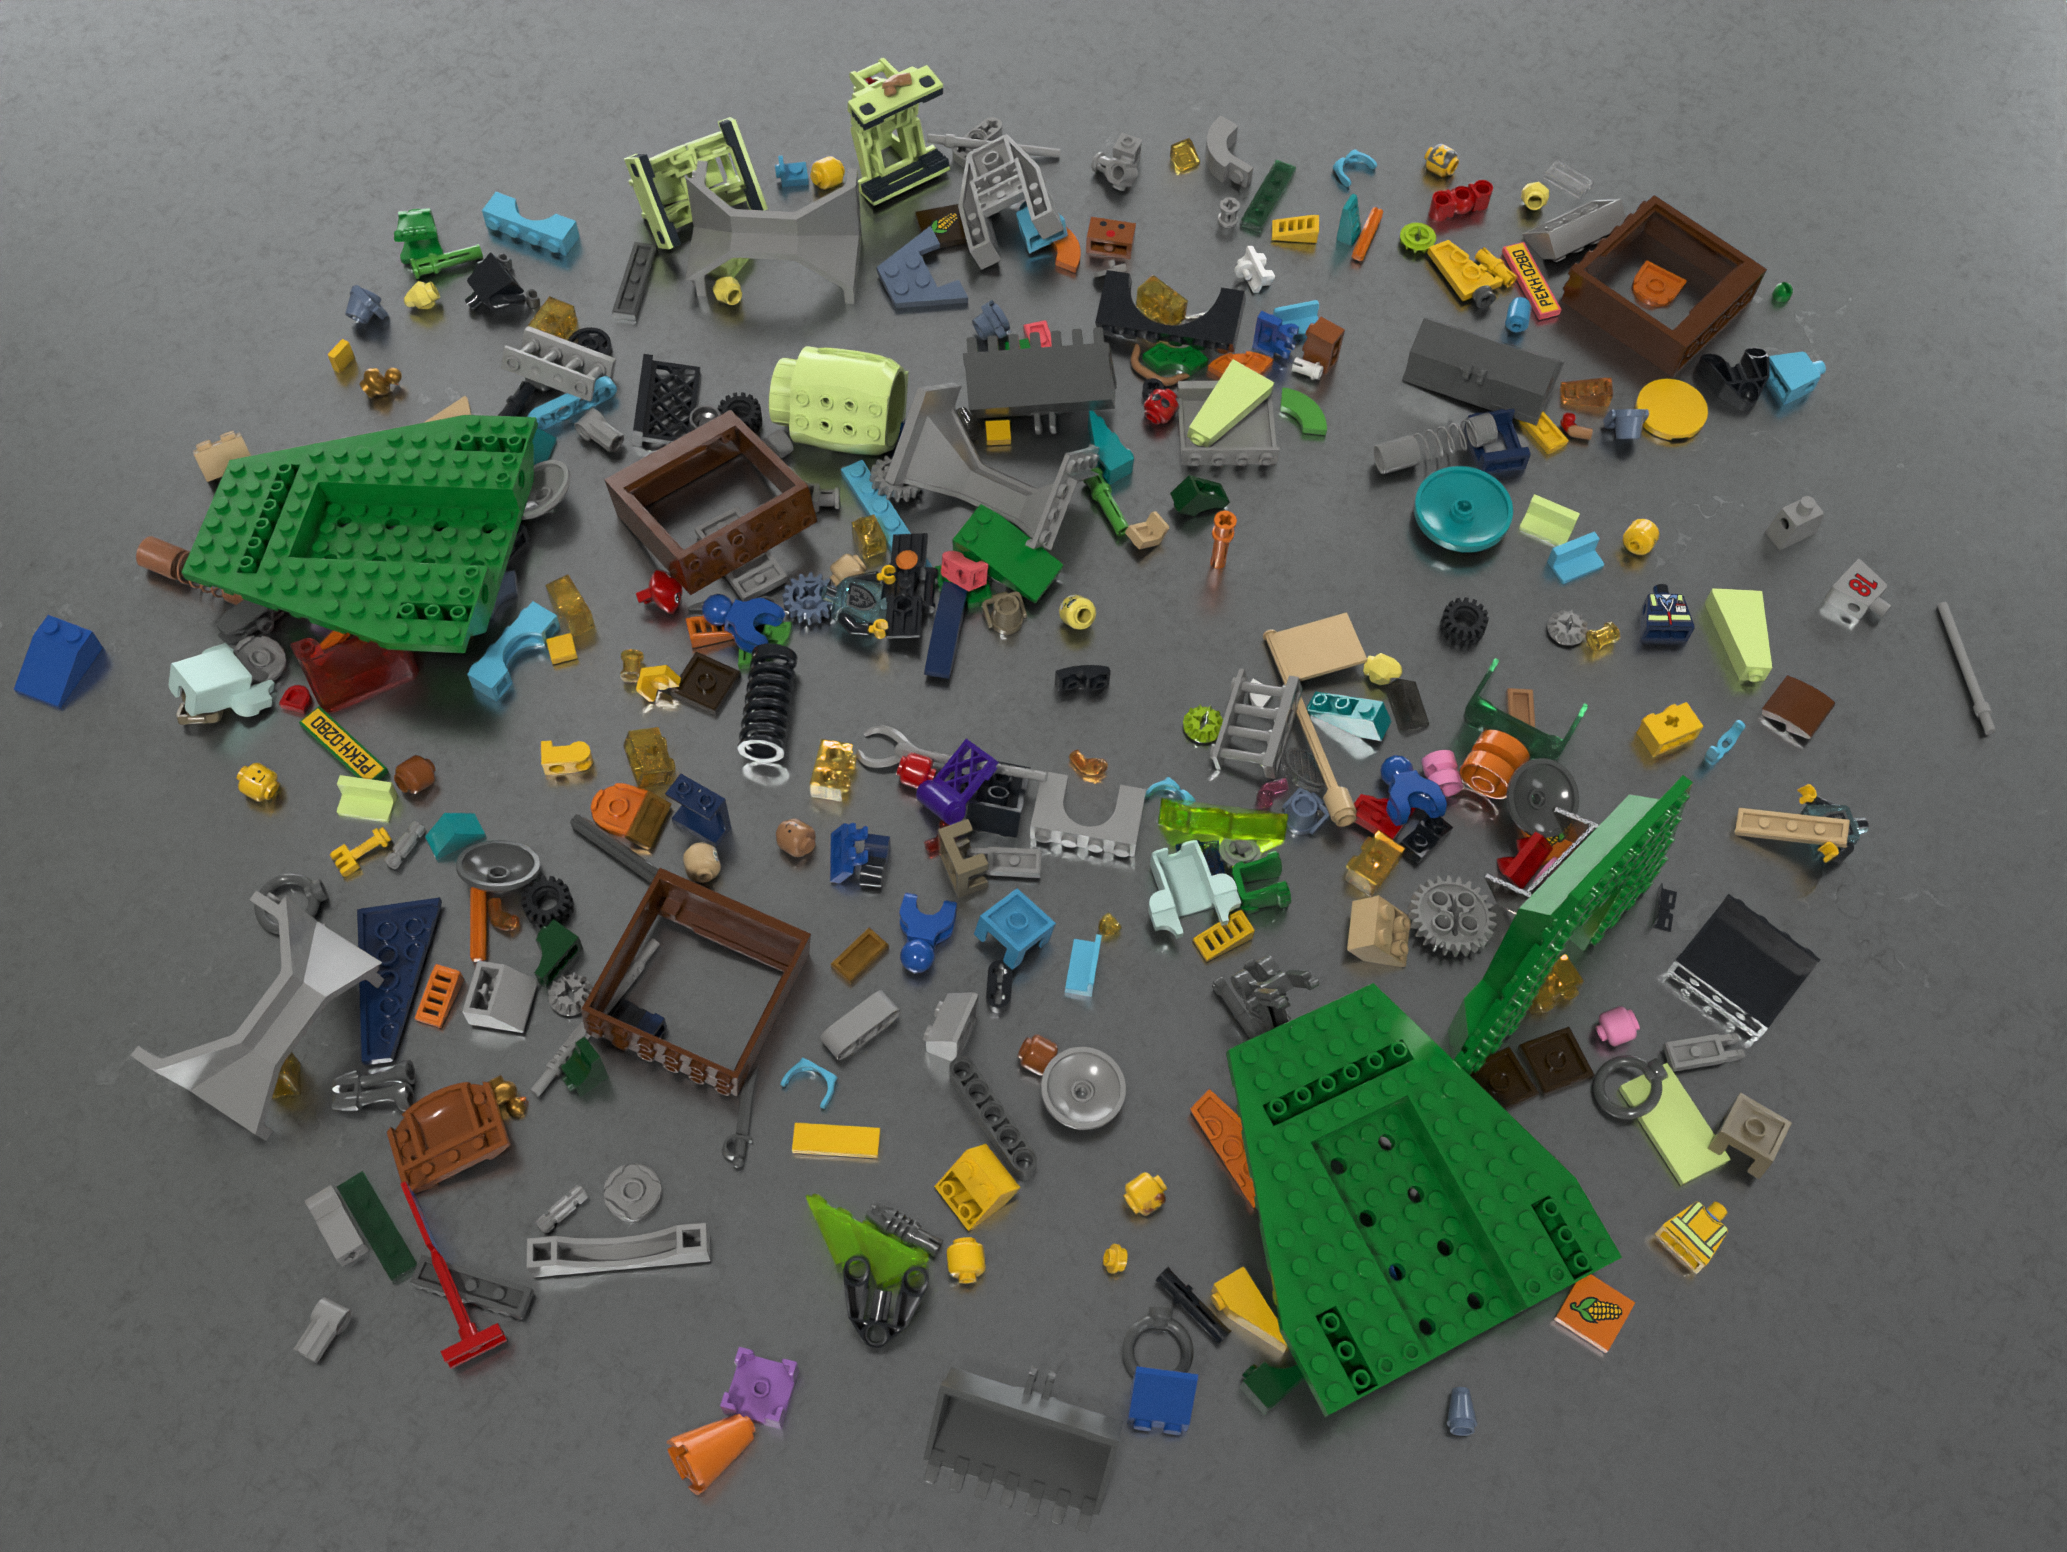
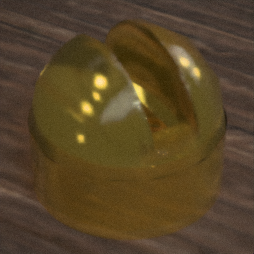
(1109, 925)

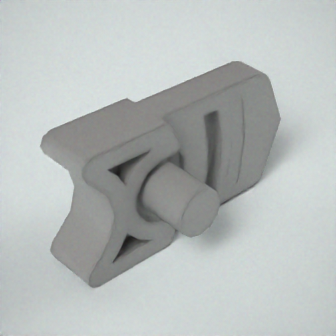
(1113, 267)

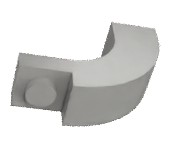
(1218, 158)

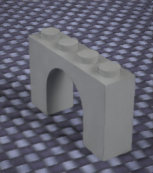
(1115, 836)

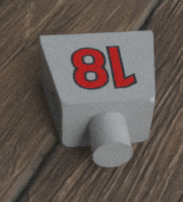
(1859, 592)

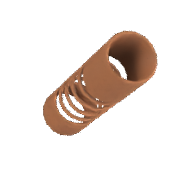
(169, 562)

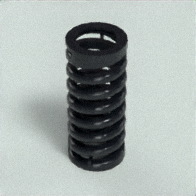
(755, 701)

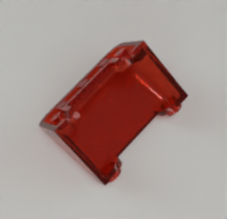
(352, 670)

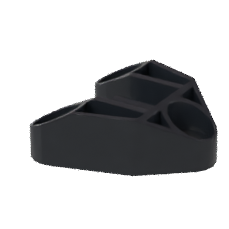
(1738, 381)
(856, 1299)

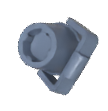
(363, 305)
(991, 322)
(1626, 422)
(1303, 812)

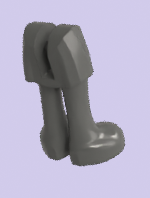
(353, 1094)

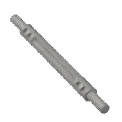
(567, 1049)

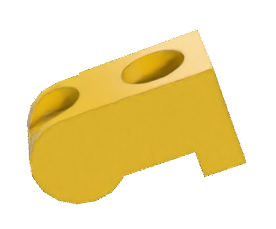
(565, 759)

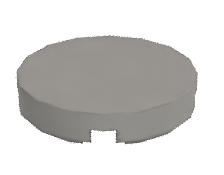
(261, 657)
(632, 1192)

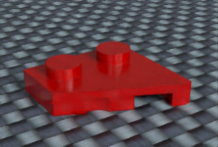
(1373, 816)

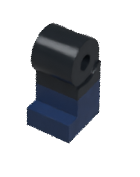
(878, 849)
(640, 1018)

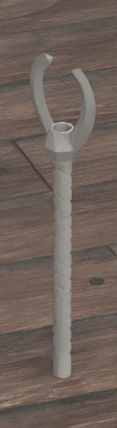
(904, 747)

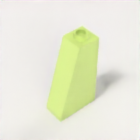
(1230, 401)
(1743, 630)

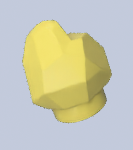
(1535, 195)
(727, 290)
(422, 295)
(1382, 669)

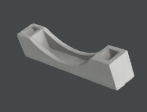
(582, 1255)

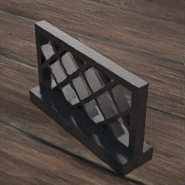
(646, 396)

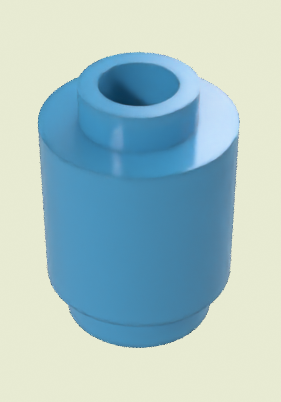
(1518, 314)

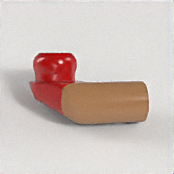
(1573, 429)

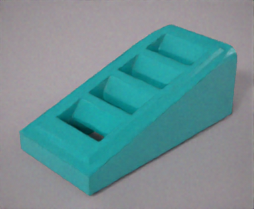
(1349, 224)

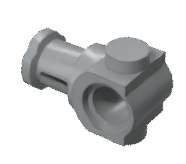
(1114, 169)

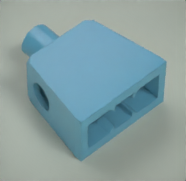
(1029, 233)
(1794, 375)

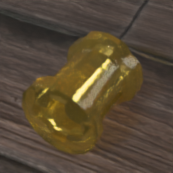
(1598, 638)
(631, 665)

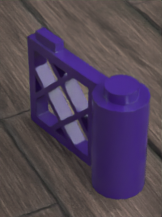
(945, 797)

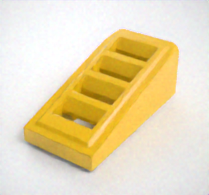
(1308, 224)
(1246, 934)

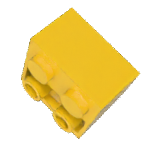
(977, 1186)

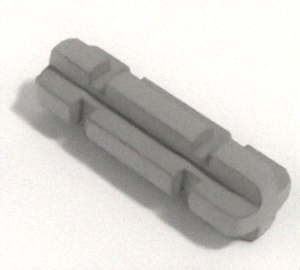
(404, 845)
(561, 1209)

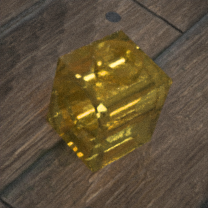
(868, 544)

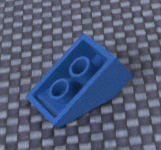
(56, 661)
(1161, 1400)

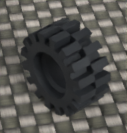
(743, 404)
(1465, 609)
(543, 888)

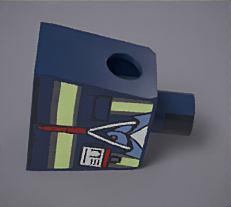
(1665, 616)

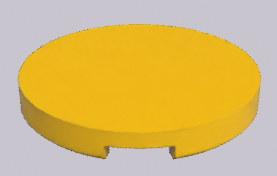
(1673, 409)

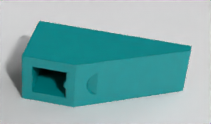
(1114, 458)
(1354, 715)

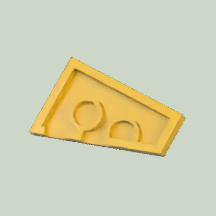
(1461, 271)

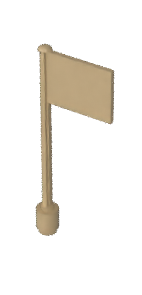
(1309, 653)

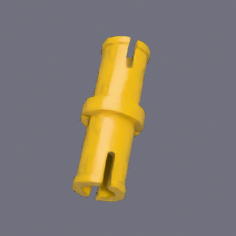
(1495, 266)

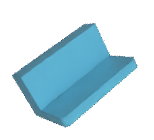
(1300, 314)
(1575, 558)
(1083, 966)

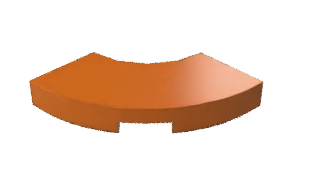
(1068, 252)
(1255, 361)

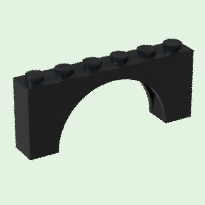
(1214, 330)

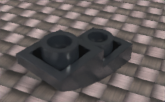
(1089, 676)
(1425, 838)

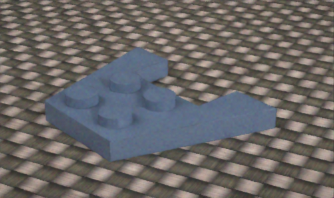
(909, 279)

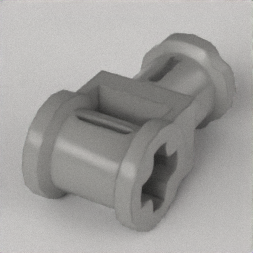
(824, 497)

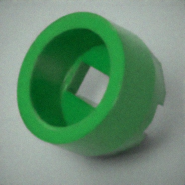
(1782, 292)

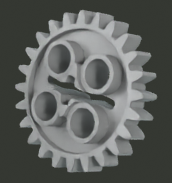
(1474, 916)

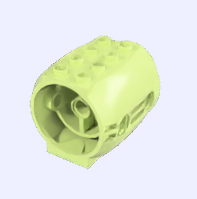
(840, 400)

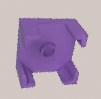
(760, 1389)

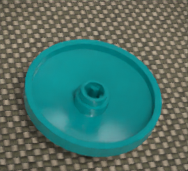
(1463, 509)

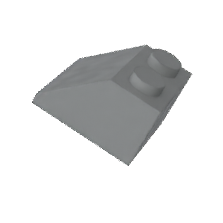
(952, 1026)

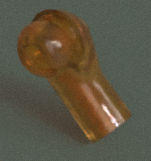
(1088, 766)
(500, 918)

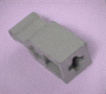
(336, 1226)

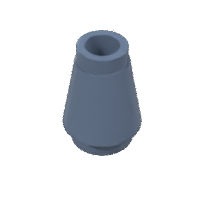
(1461, 1412)

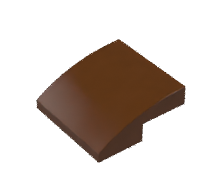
(1798, 707)

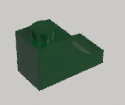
(1197, 495)
(558, 949)
(583, 1069)
(1269, 1385)

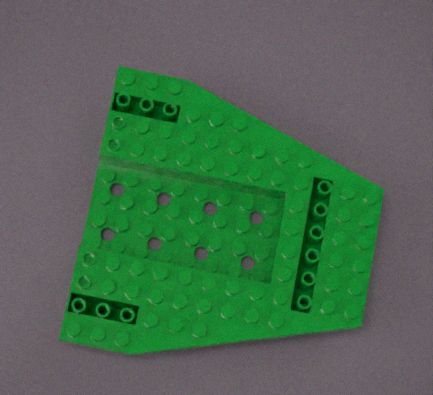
(407, 587)
(1572, 905)
(1483, 1181)

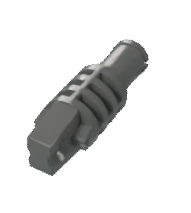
(908, 1230)

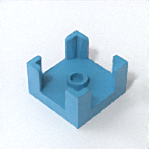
(1016, 925)

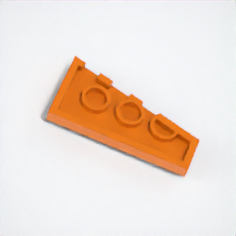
(1224, 1133)

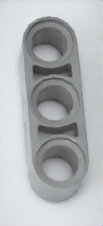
(860, 1025)

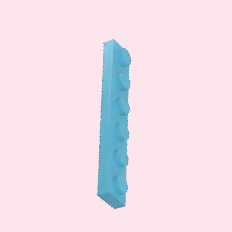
(857, 478)

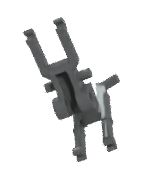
(1264, 994)

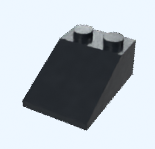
(998, 804)

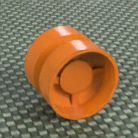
(1493, 763)

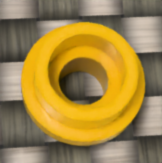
(1115, 1258)

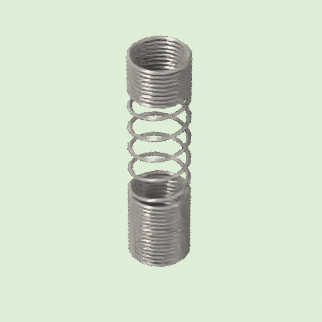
(1405, 450)

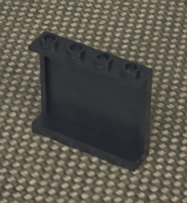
(1744, 965)

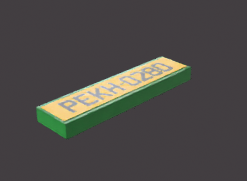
(342, 745)

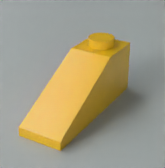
(1247, 1307)

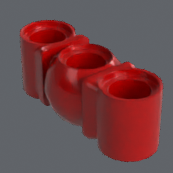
(1460, 200)

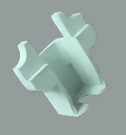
(218, 682)
(1188, 888)

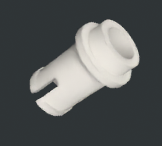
(1309, 369)

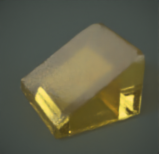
(1184, 154)

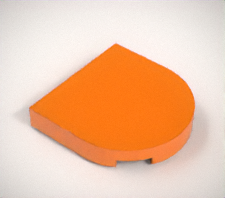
(1656, 285)
(616, 807)

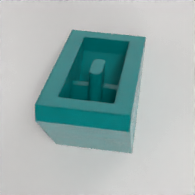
(453, 833)

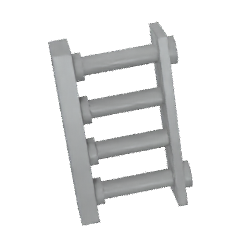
(560, 352)
(1275, 738)

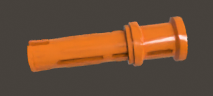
(1222, 534)

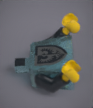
(858, 602)
(1823, 808)

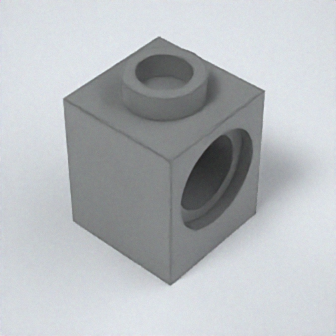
(1128, 146)

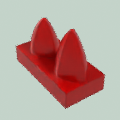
(1531, 855)

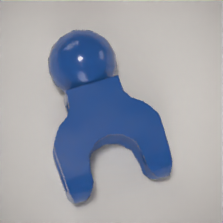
(742, 618)
(1410, 791)
(923, 932)

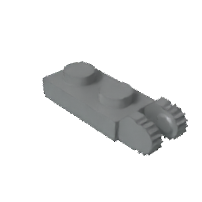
(1010, 861)
(1701, 1051)

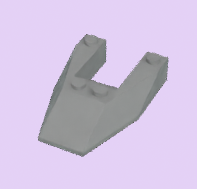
(994, 180)

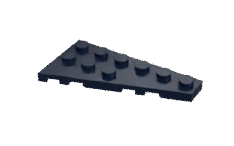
(400, 940)

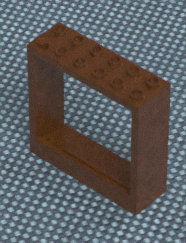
(1635, 328)
(689, 459)
(722, 922)

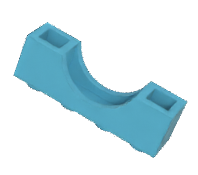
(553, 233)
(529, 629)

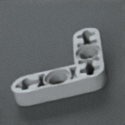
(980, 131)

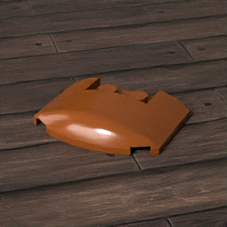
(447, 1134)

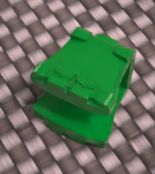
(418, 233)
(1260, 869)

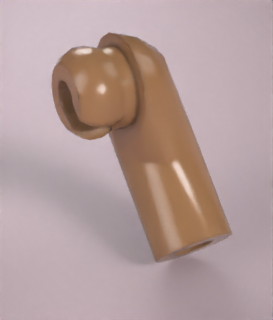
(896, 81)

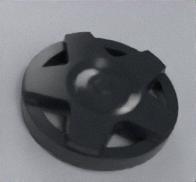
(595, 343)

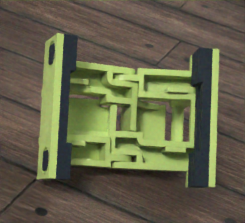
(872, 129)
(663, 181)

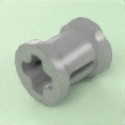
(1223, 216)

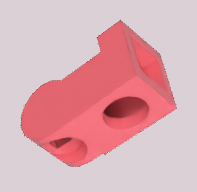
(963, 570)

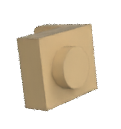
(1148, 533)

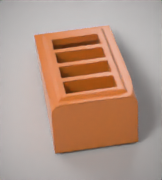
(705, 637)
(439, 972)

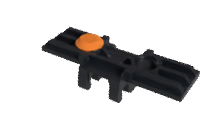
(909, 560)

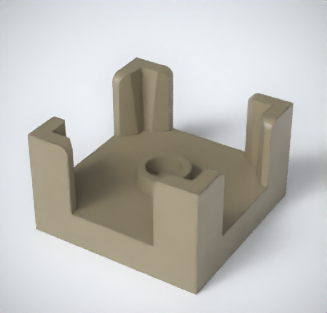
(958, 867)
(1752, 1131)

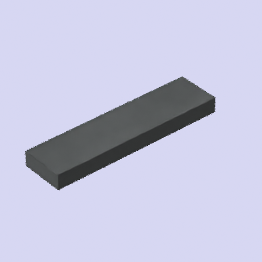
(634, 281)

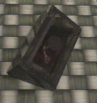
(1406, 705)

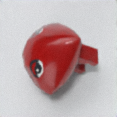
(663, 591)

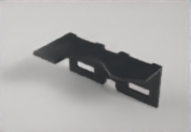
(1663, 911)

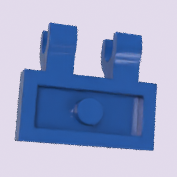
(1267, 335)
(843, 853)

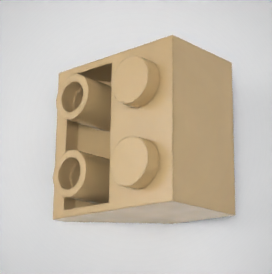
(215, 456)
(1379, 932)

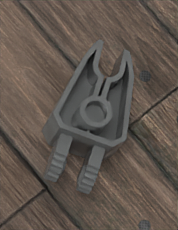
(247, 620)

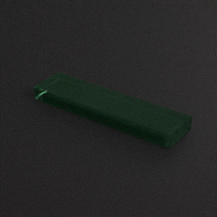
(1268, 196)
(377, 1226)

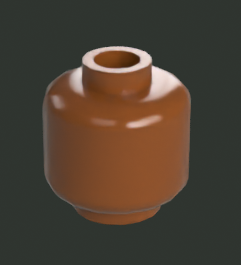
(414, 774)
(1037, 1053)

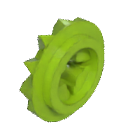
(1426, 235)
(1192, 724)

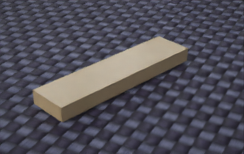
(1792, 827)

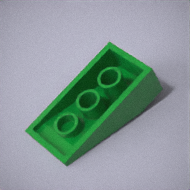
(1002, 546)

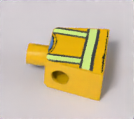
(1695, 1233)

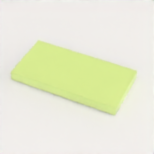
(1676, 1128)

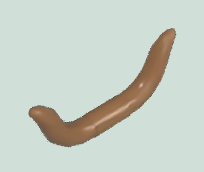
(1148, 374)

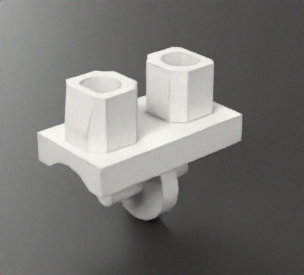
(1252, 269)

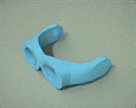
(1353, 156)
(1731, 736)
(1169, 784)
(806, 1065)

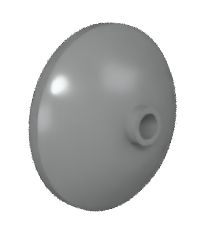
(548, 488)
(1084, 1071)

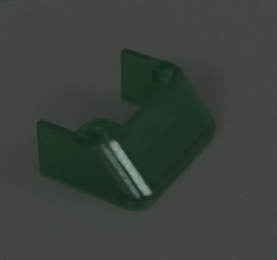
(1484, 716)

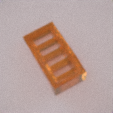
(1595, 385)

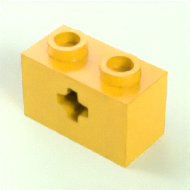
(1669, 728)

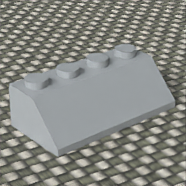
(1576, 229)

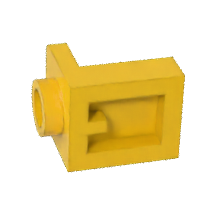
(656, 678)

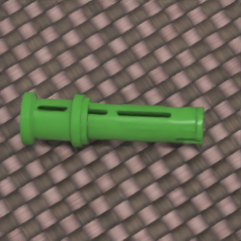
(436, 263)
(1102, 493)

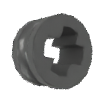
(1483, 296)

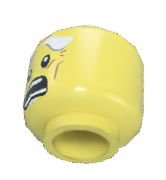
(1077, 612)

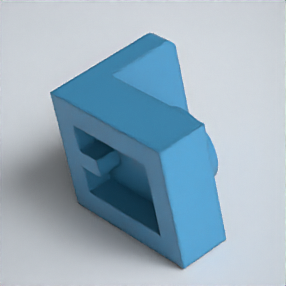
(792, 173)

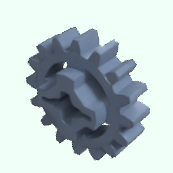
(809, 601)

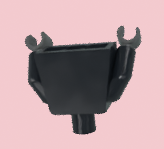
(497, 286)

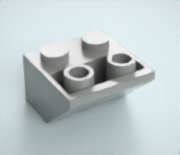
(499, 997)

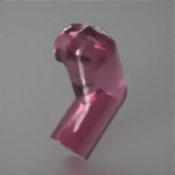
(1268, 790)

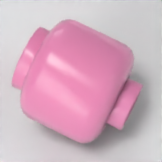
(1617, 1026)

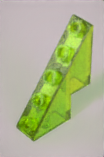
(1222, 820)
(848, 1237)

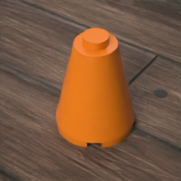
(710, 1450)

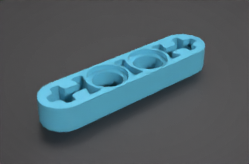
(548, 413)

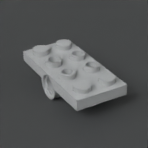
(755, 576)

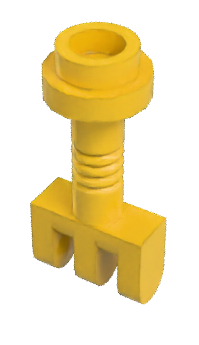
(346, 859)

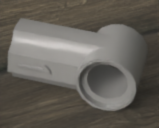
(595, 427)
(326, 1321)

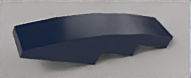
(946, 631)

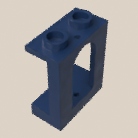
(1506, 460)
(699, 810)

